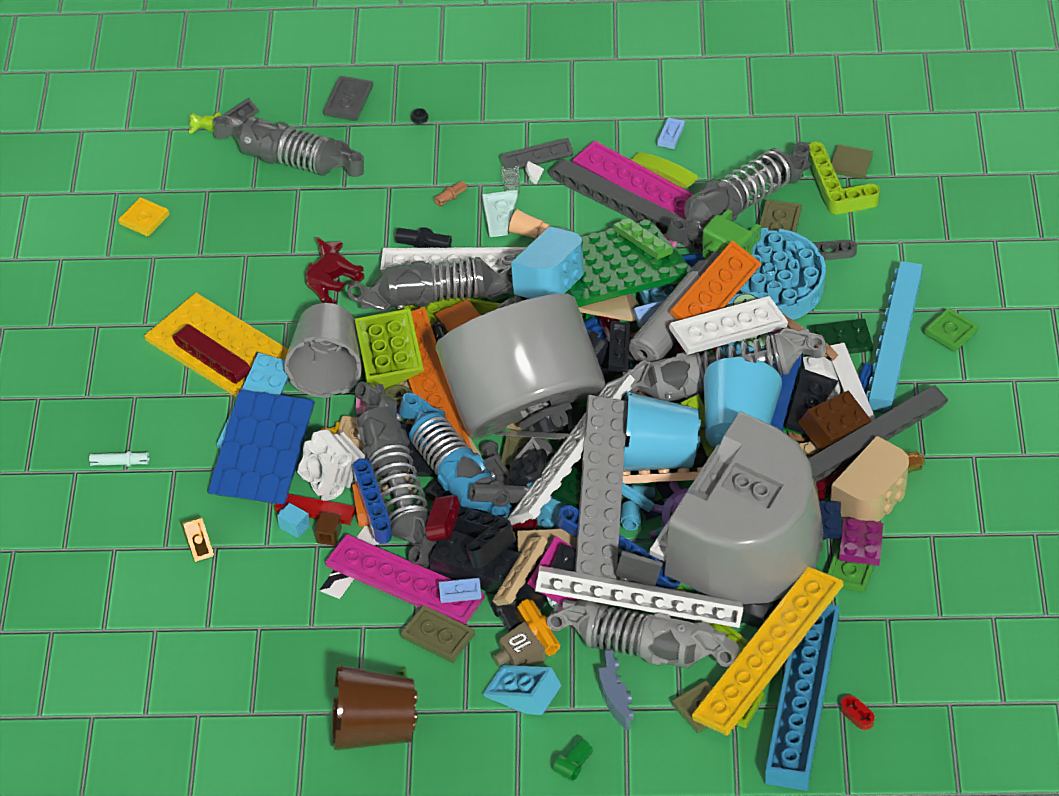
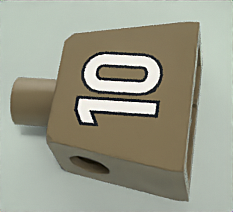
(520, 648)

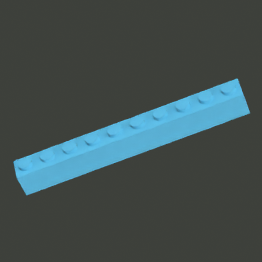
(895, 336)

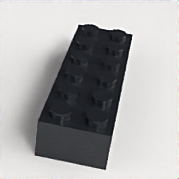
(453, 562)

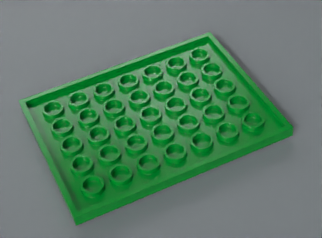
(621, 268)

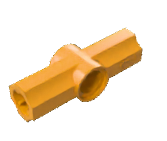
(538, 625)

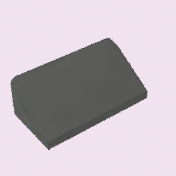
(243, 110)

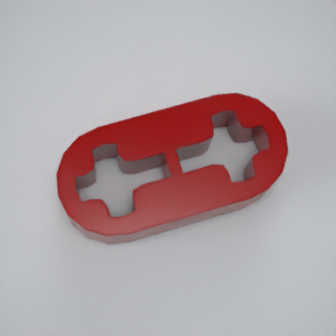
(855, 714)

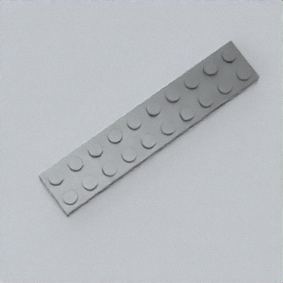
(601, 487)

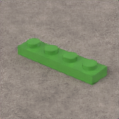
(643, 238)

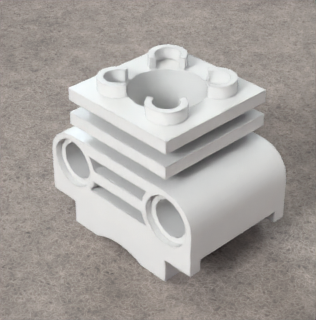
(329, 463)

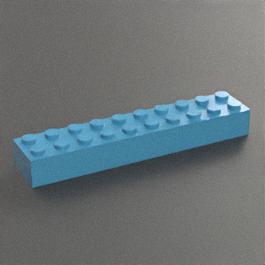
(802, 705)

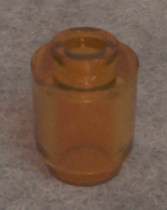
(915, 461)

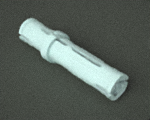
(119, 459)

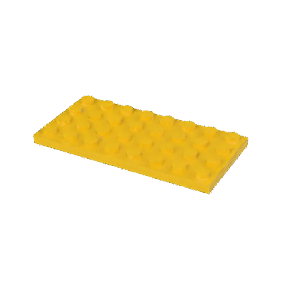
(219, 326)

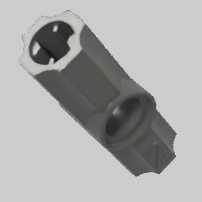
(497, 493)

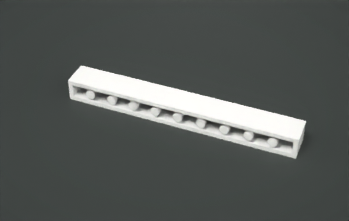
(639, 596)

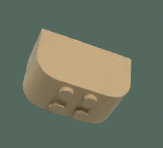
(872, 482)

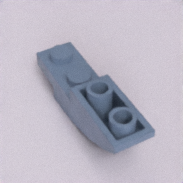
(615, 692)

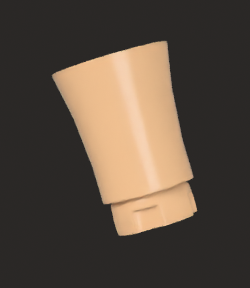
(526, 225)

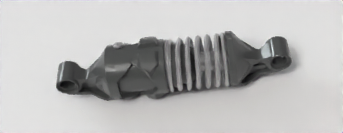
(285, 144)
(426, 282)

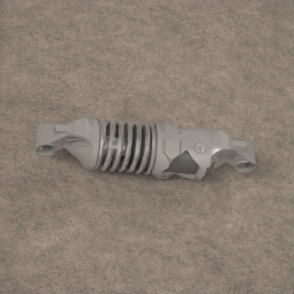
(649, 636)

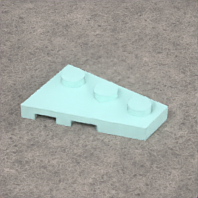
(499, 211)

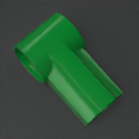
(571, 763)

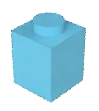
(293, 520)

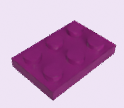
(861, 541)

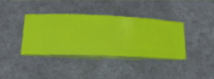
(666, 169)

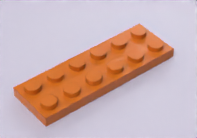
(718, 283)

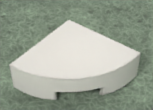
(533, 172)

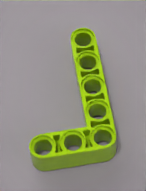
(838, 199)

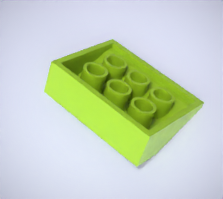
(389, 347)

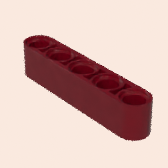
(211, 354)

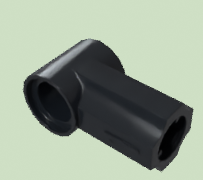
(508, 615)

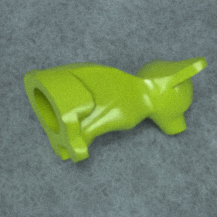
(205, 122)

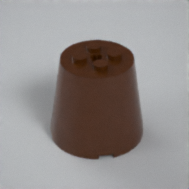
(372, 709)

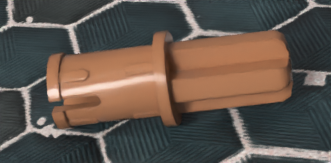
(450, 193)

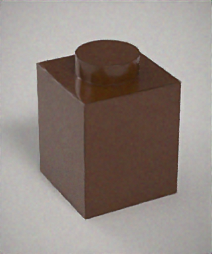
(328, 529)

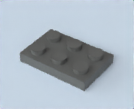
(348, 98)

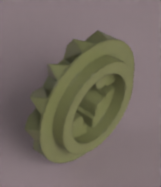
(397, 390)

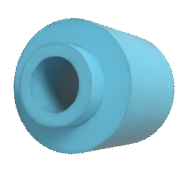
(631, 515)

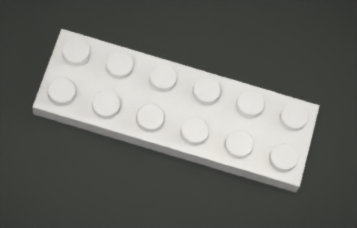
(728, 325)

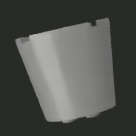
(324, 352)

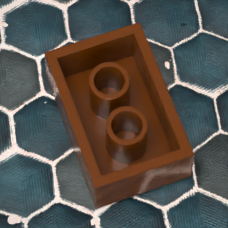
(833, 420)

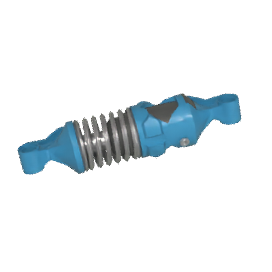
(451, 459)

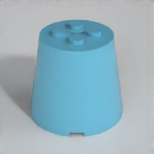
(734, 387)
(659, 434)

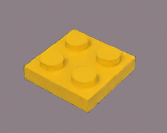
(144, 217)

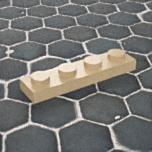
(520, 570)

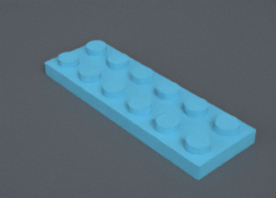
(264, 377)

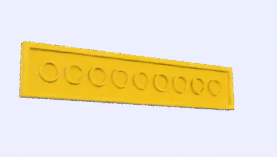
(767, 651)

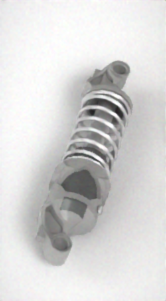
(684, 374)

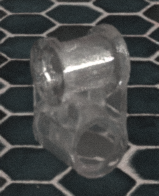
(511, 179)

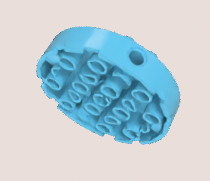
(789, 272)

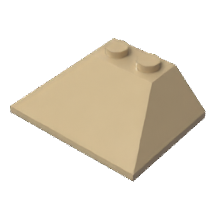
(616, 308)

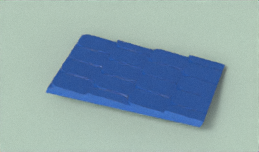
(261, 447)

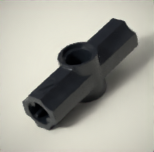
(422, 238)

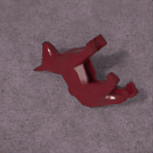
(331, 265)

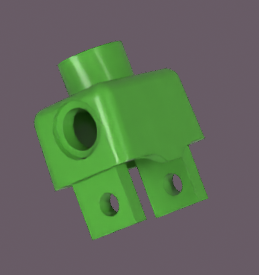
(722, 231)

